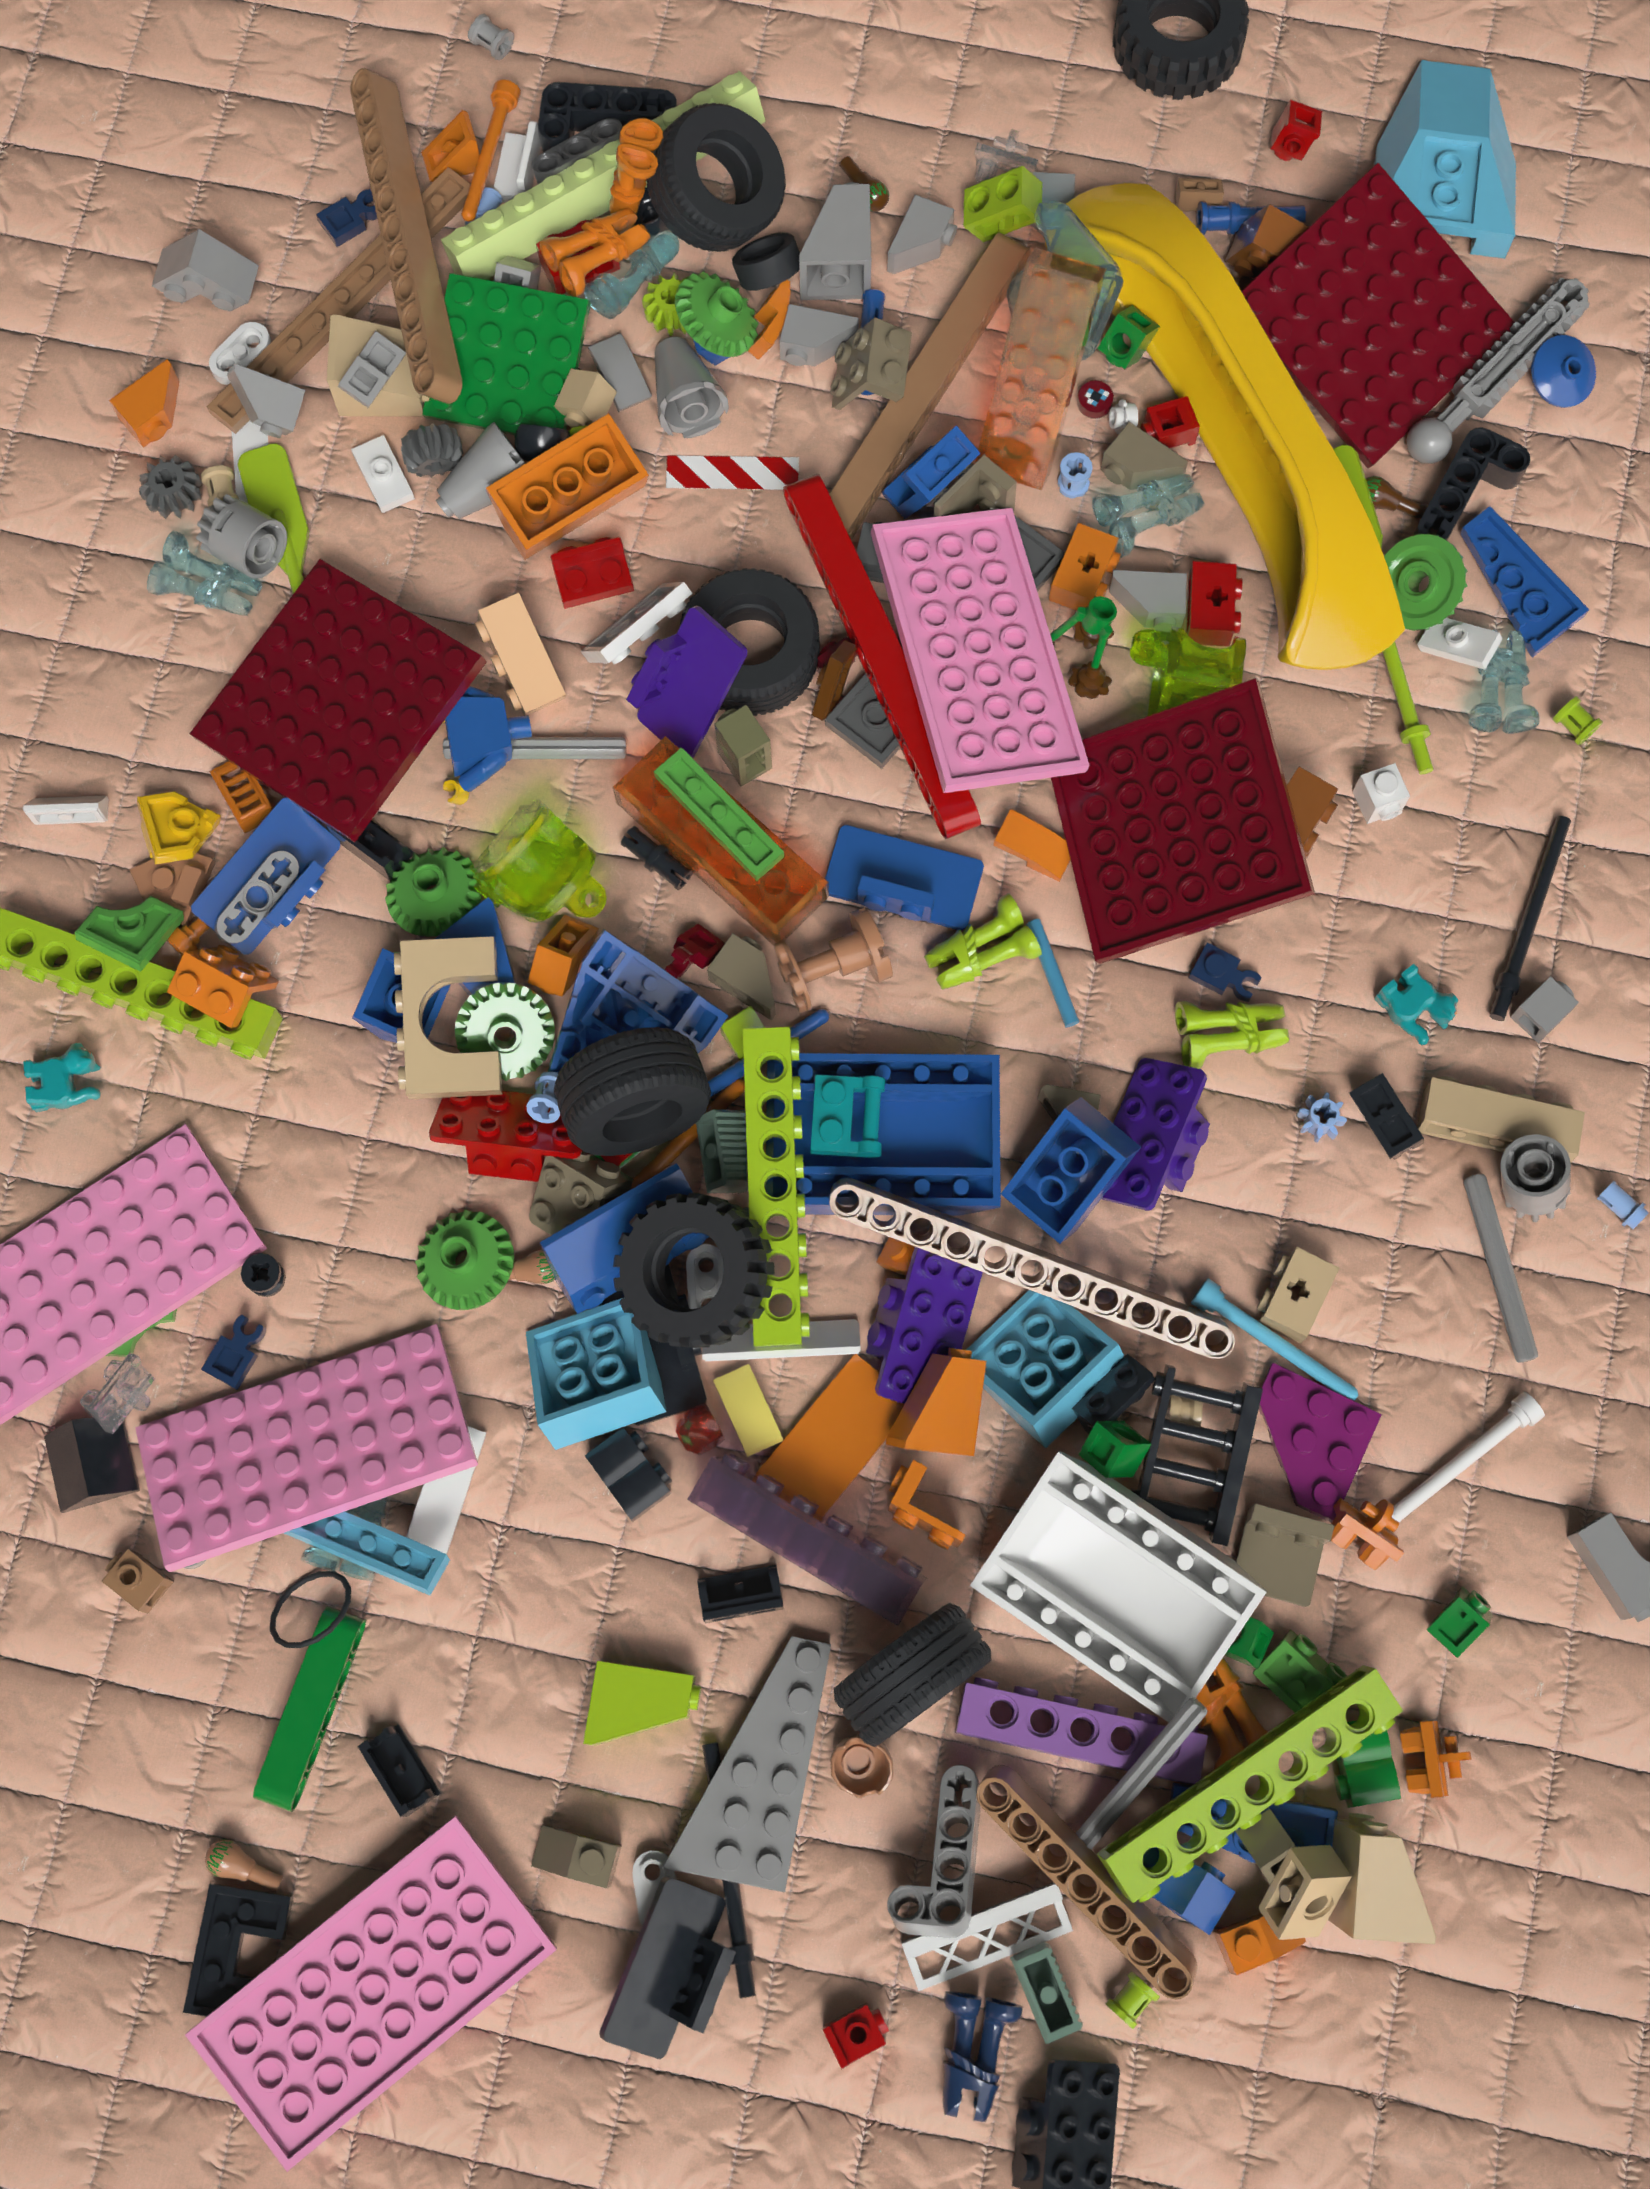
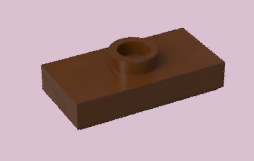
(833, 679)

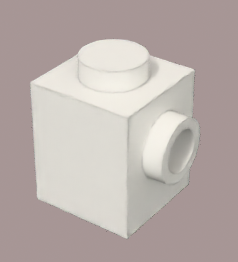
(1381, 794)

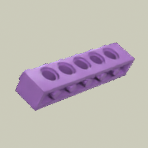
(975, 1721)

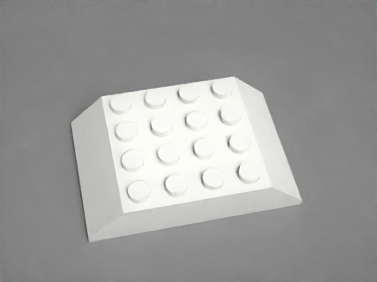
(1119, 1585)

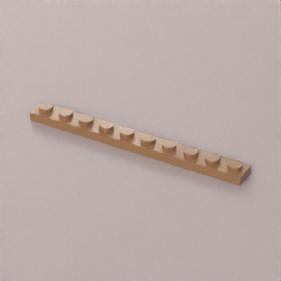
(343, 297)

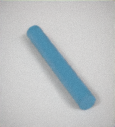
(1054, 975)

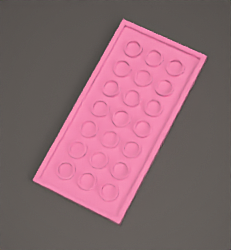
(978, 650)
(114, 1265)
(304, 1447)
(371, 1992)

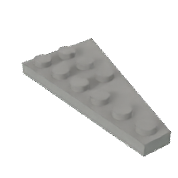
(754, 1801)

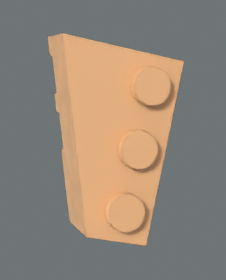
(519, 655)

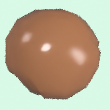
(861, 1767)

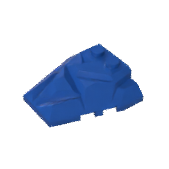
(627, 991)

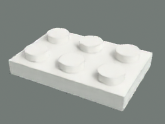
(637, 623)

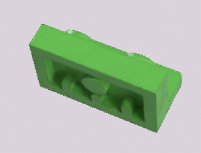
(1297, 1671)

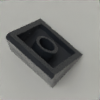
(90, 1463)

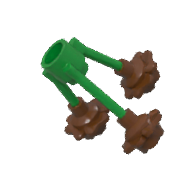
(1094, 628)

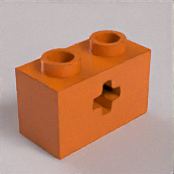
(1088, 550)

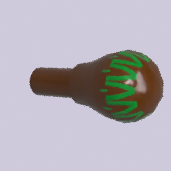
(878, 190)
(1387, 497)

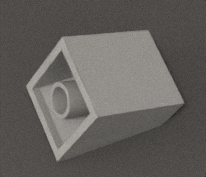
(838, 249)

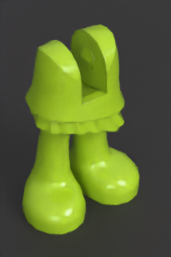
(965, 945)
(1242, 1020)

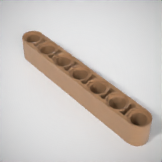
(1090, 1900)

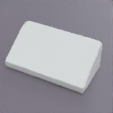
(67, 810)

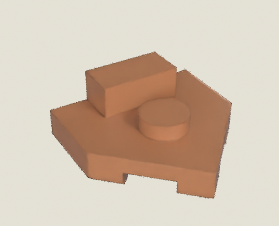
(174, 882)

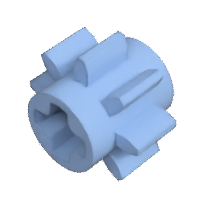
(1312, 1121)

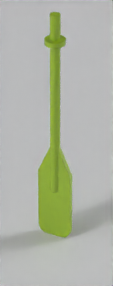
(273, 491)
(1415, 733)

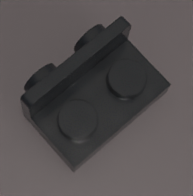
(1114, 1393)

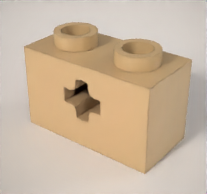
(1313, 1278)

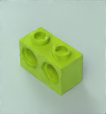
(1002, 203)

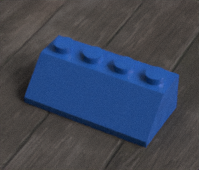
(585, 1250)

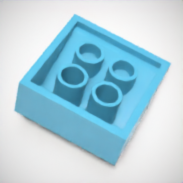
(1043, 1363)
(592, 1375)

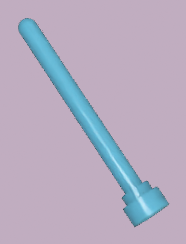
(1212, 1299)

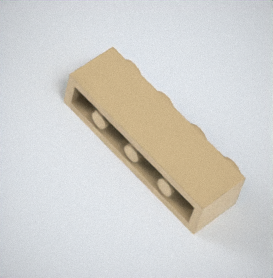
(1493, 1118)

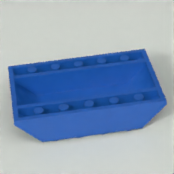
(933, 1129)

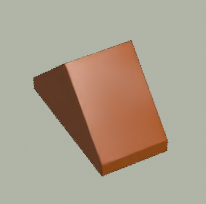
(452, 148)

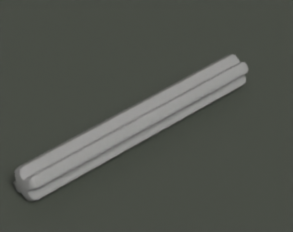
(563, 748)
(1500, 1268)
(1142, 1772)

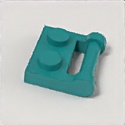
(834, 1115)

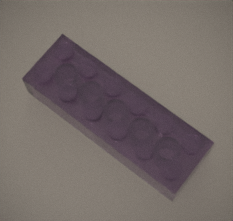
(807, 1538)

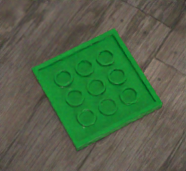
(510, 353)

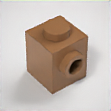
(136, 1580)

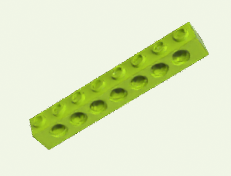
(252, 1037)
(759, 1047)
(1376, 1714)

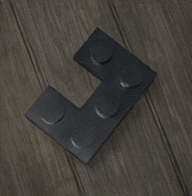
(225, 1920)

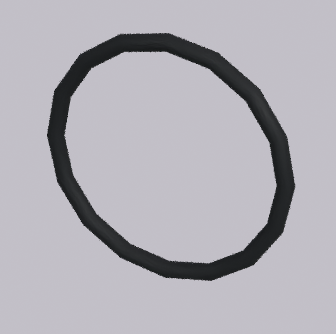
(333, 1625)

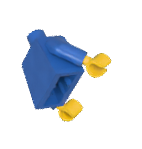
(480, 740)

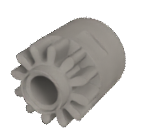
(242, 536)
(1535, 1176)

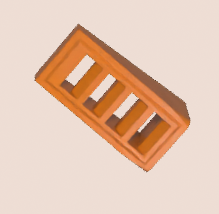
(253, 817)

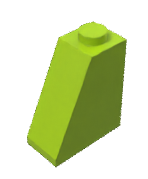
(636, 1700)

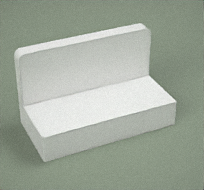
(515, 163)

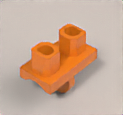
(1379, 1541)
(1433, 1778)

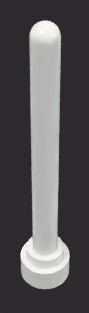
(1522, 1413)

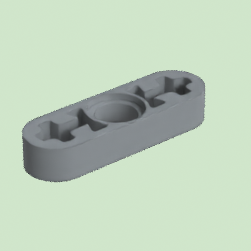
(281, 881)

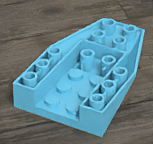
(1454, 155)

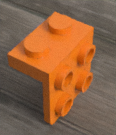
(219, 982)
(909, 1516)

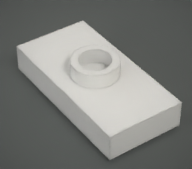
(383, 474)
(1461, 642)

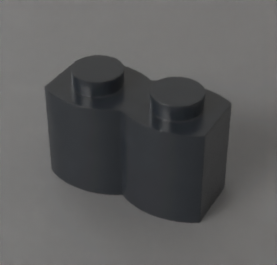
(629, 1474)

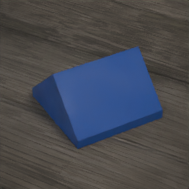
(377, 1003)

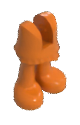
(634, 163)
(611, 240)
(1228, 1694)

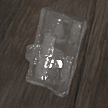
(991, 159)
(121, 1393)

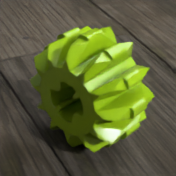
(660, 304)

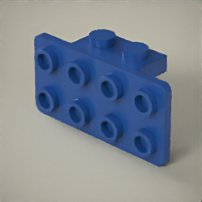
(283, 829)
(903, 877)

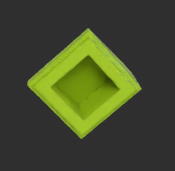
(733, 1029)

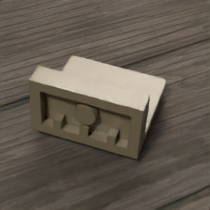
(977, 484)
(1283, 1552)

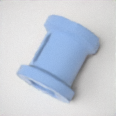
(1070, 467)
(544, 1099)

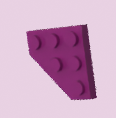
(1315, 1438)

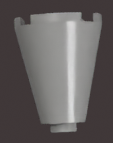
(686, 390)
(481, 466)

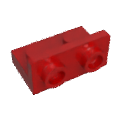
(591, 572)

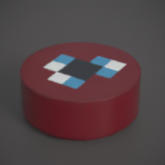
(1095, 399)

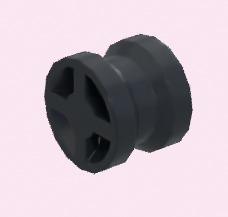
(269, 1281)

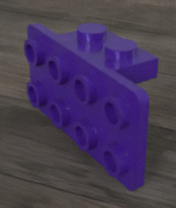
(686, 680)
(1164, 1121)
(920, 1319)

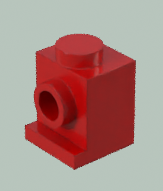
(1293, 138)
(1177, 418)
(839, 2031)

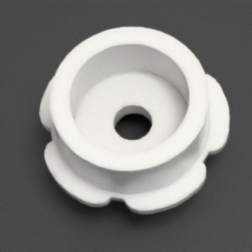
(1123, 414)

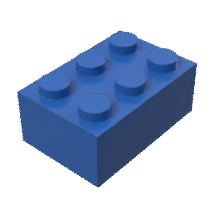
(1070, 1170)

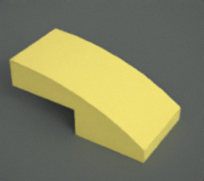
(748, 1410)

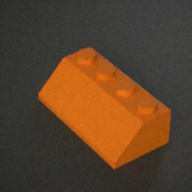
(567, 486)

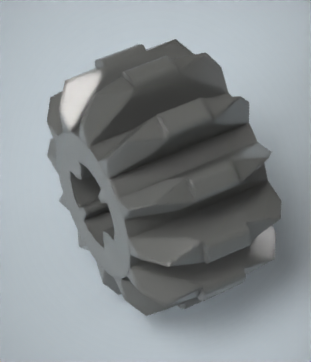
(431, 450)
(170, 486)

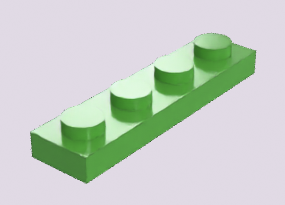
(719, 814)

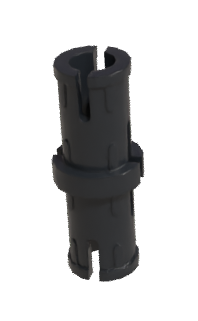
(656, 858)

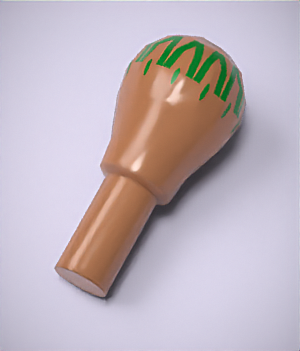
(532, 1269)
(229, 1861)

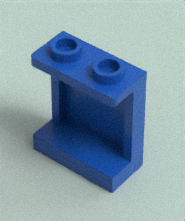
(930, 472)

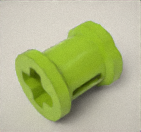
(1577, 720)
(1132, 2000)

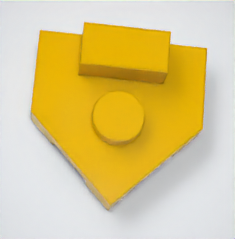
(174, 826)

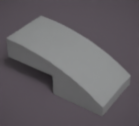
(371, 369)
(621, 371)

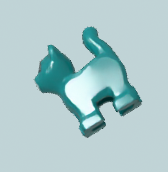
(1410, 1003)
(57, 1080)

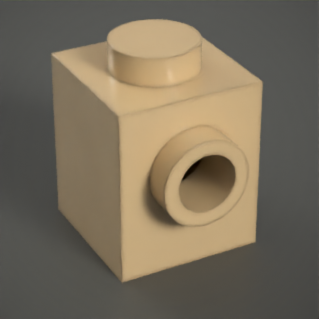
(584, 398)

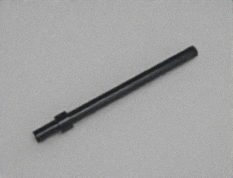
(1509, 980)
(733, 1901)

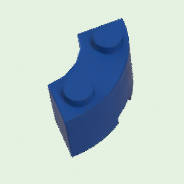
(1195, 1896)

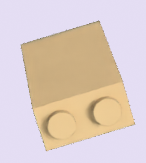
(346, 342)
(1383, 1892)

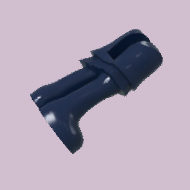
(960, 2068)

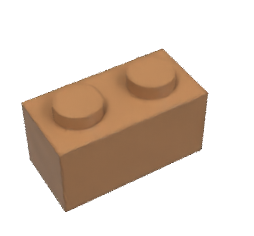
(1192, 191)

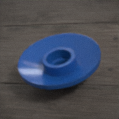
(1553, 377)

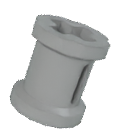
(490, 37)

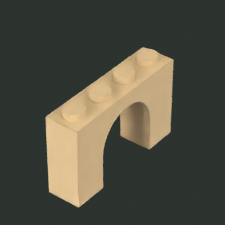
(425, 970)

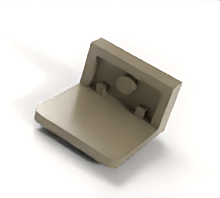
(872, 361)
(574, 1189)

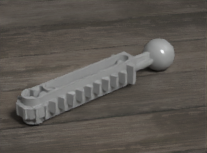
(1500, 368)

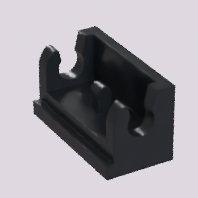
(377, 849)
(1387, 1116)
(740, 1594)
(399, 1770)

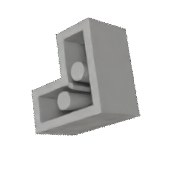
(207, 268)

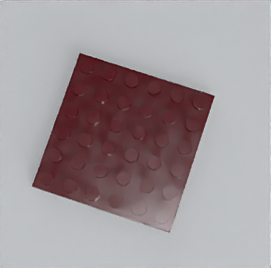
(1374, 315)
(338, 699)
(1181, 824)

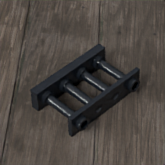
(1233, 1442)

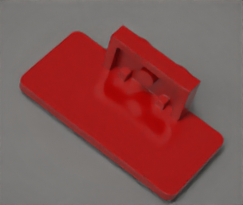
(501, 1135)

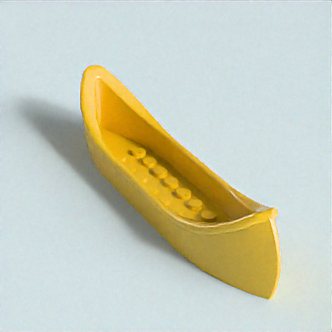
(1299, 501)

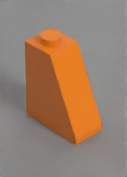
(942, 1406)

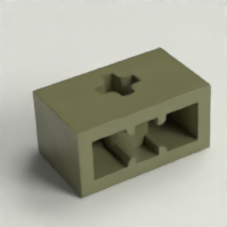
(743, 745)

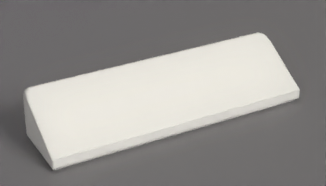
(825, 1338)
(442, 1503)

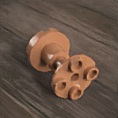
(847, 954)

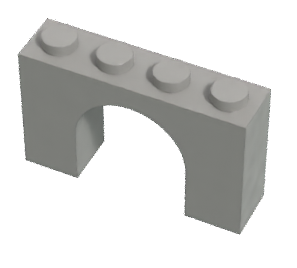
(1615, 1566)

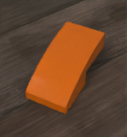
(772, 316)
(1035, 844)

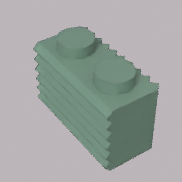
(724, 1150)
(1047, 1992)

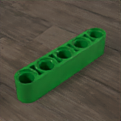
(309, 1711)

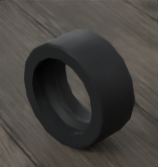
(767, 261)

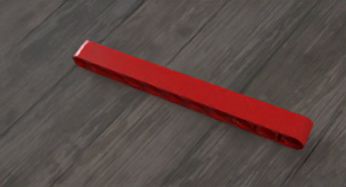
(876, 646)

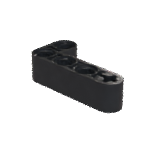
(610, 102)
(1473, 467)

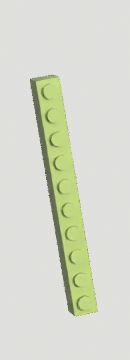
(569, 196)

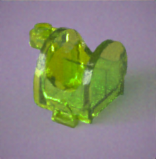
(1185, 667)
(539, 867)

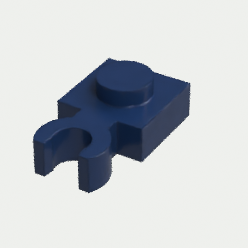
(346, 220)
(1219, 970)
(231, 1358)

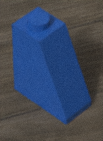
(483, 922)

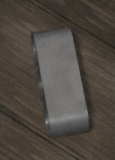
(575, 148)

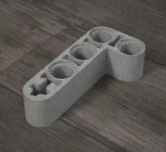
(947, 1851)

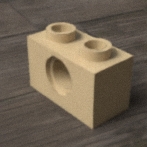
(1304, 1892)

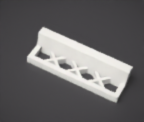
(990, 1919)

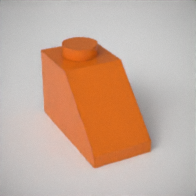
(149, 404)
(560, 955)
(1252, 1944)

